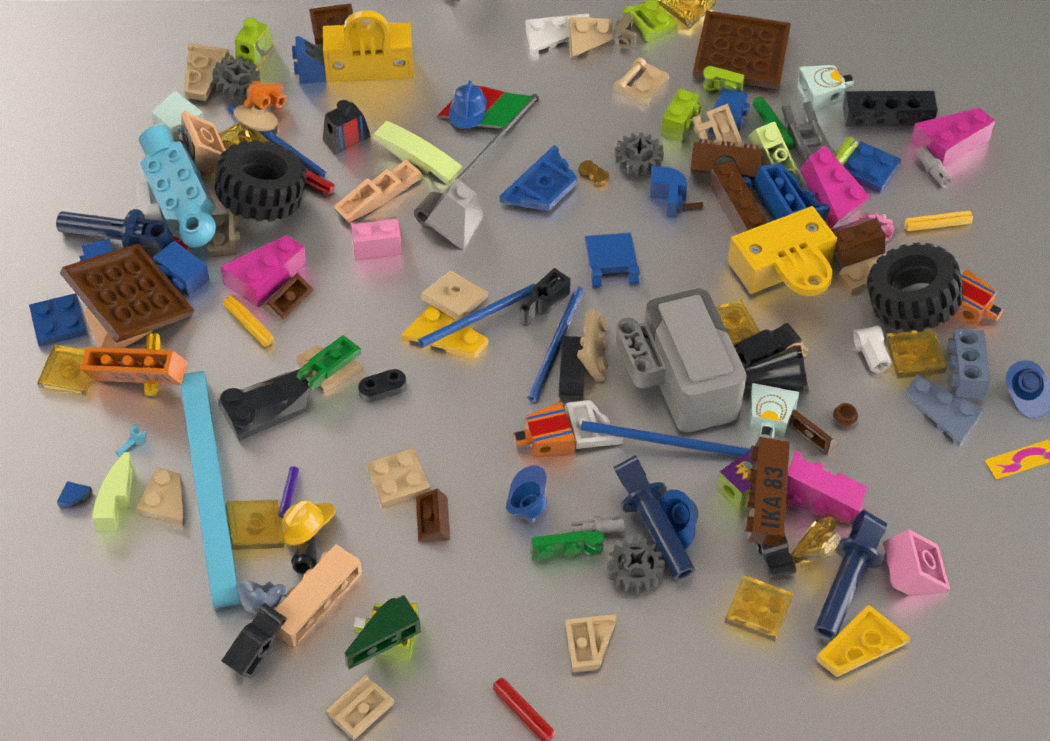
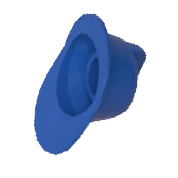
(467, 106)
(1029, 388)
(527, 493)
(681, 513)

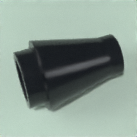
(305, 556)

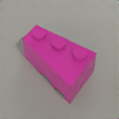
(953, 134)
(833, 186)
(264, 269)
(823, 492)

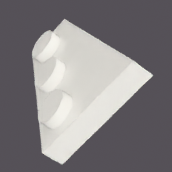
(548, 32)

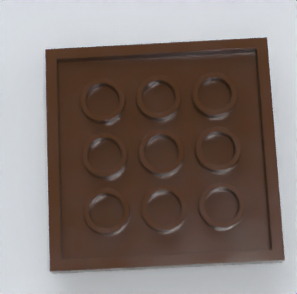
(743, 46)
(127, 292)

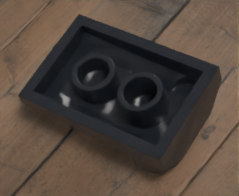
(264, 403)

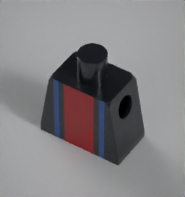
(344, 127)

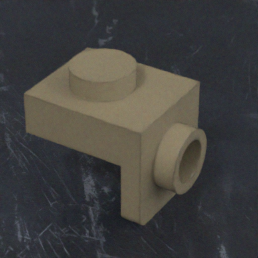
(623, 32)

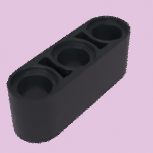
(571, 369)

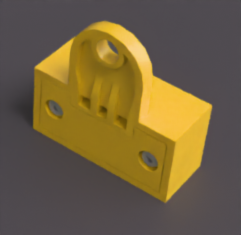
(367, 49)
(785, 251)

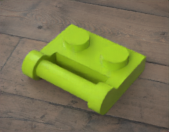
(655, 16)
(728, 79)

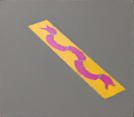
(1019, 459)

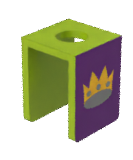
(733, 481)

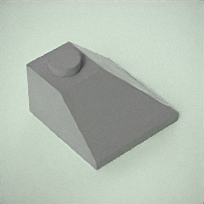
(456, 214)

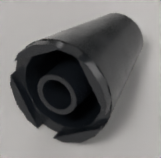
(779, 370)

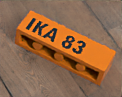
(134, 365)

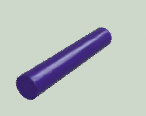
(288, 490)

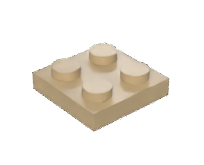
(397, 477)

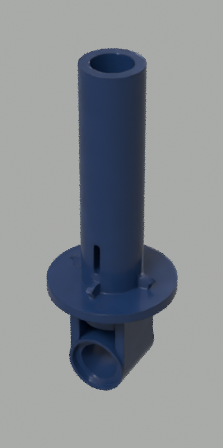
(131, 230)
(645, 499)
(858, 553)

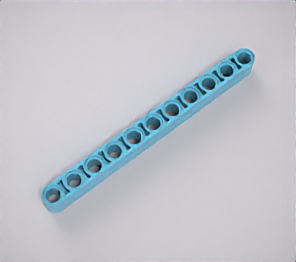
(209, 491)

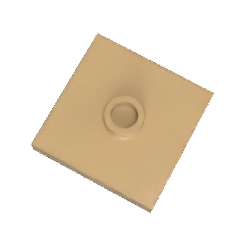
(454, 295)

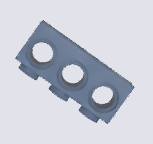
(969, 363)

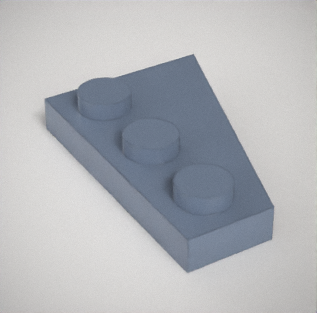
(949, 412)

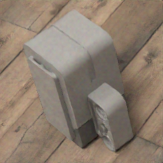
(689, 358)

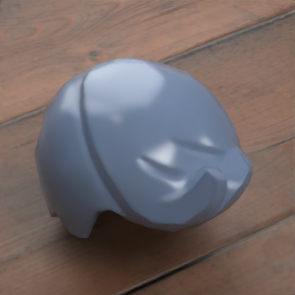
(254, 595)

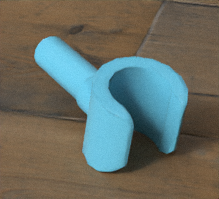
(134, 439)

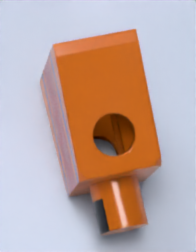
(977, 300)
(547, 432)

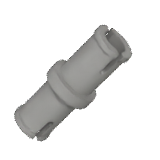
(933, 166)
(603, 525)

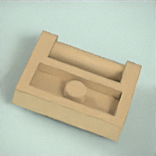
(646, 86)

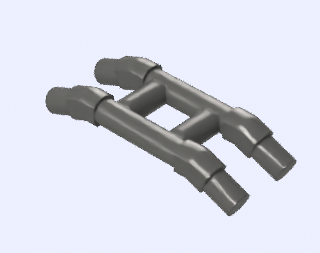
(811, 126)

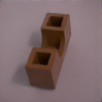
(746, 159)

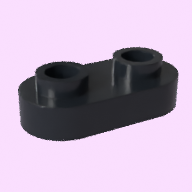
(382, 385)

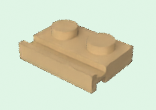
(359, 707)

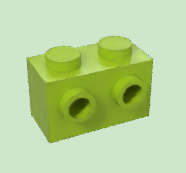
(679, 115)

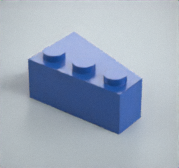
(783, 194)

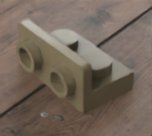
(225, 237)

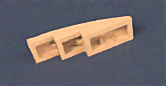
(375, 193)

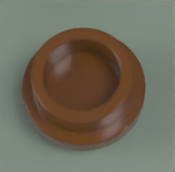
(845, 415)

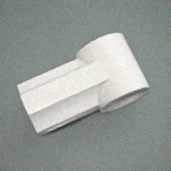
(147, 202)
(871, 343)

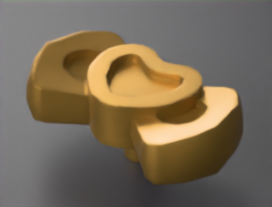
(593, 172)

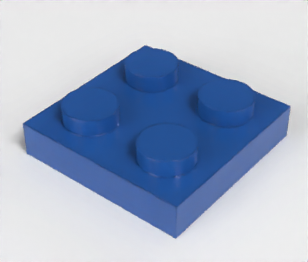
(871, 166)
(57, 319)

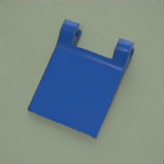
(611, 255)

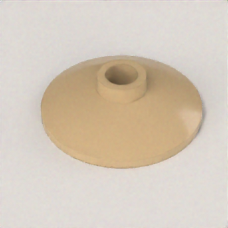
(255, 118)

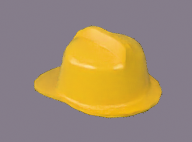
(304, 520)

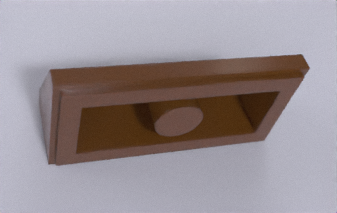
(288, 297)
(812, 432)
(432, 516)

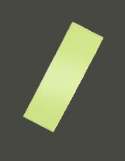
(113, 495)

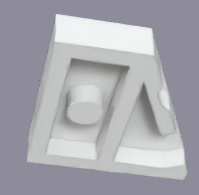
(587, 411)

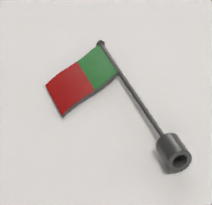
(501, 113)

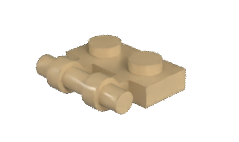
(723, 126)

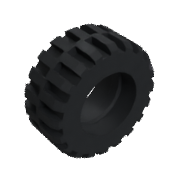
(260, 180)
(920, 307)

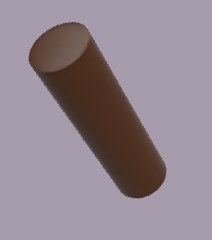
(692, 205)

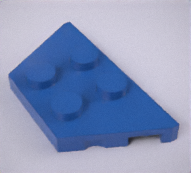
(542, 183)

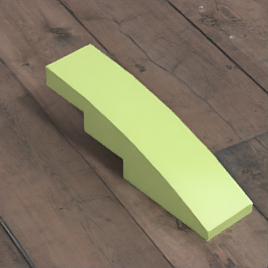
(418, 151)

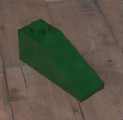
(387, 628)

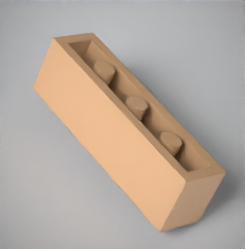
(317, 593)

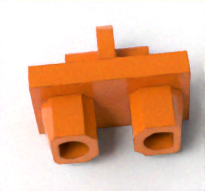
(265, 95)

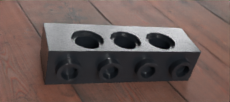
(888, 108)

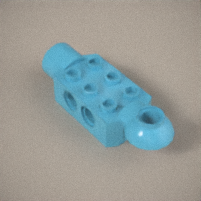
(177, 186)

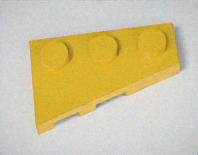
(463, 343)
(861, 641)

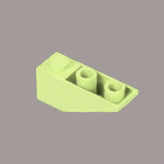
(773, 148)

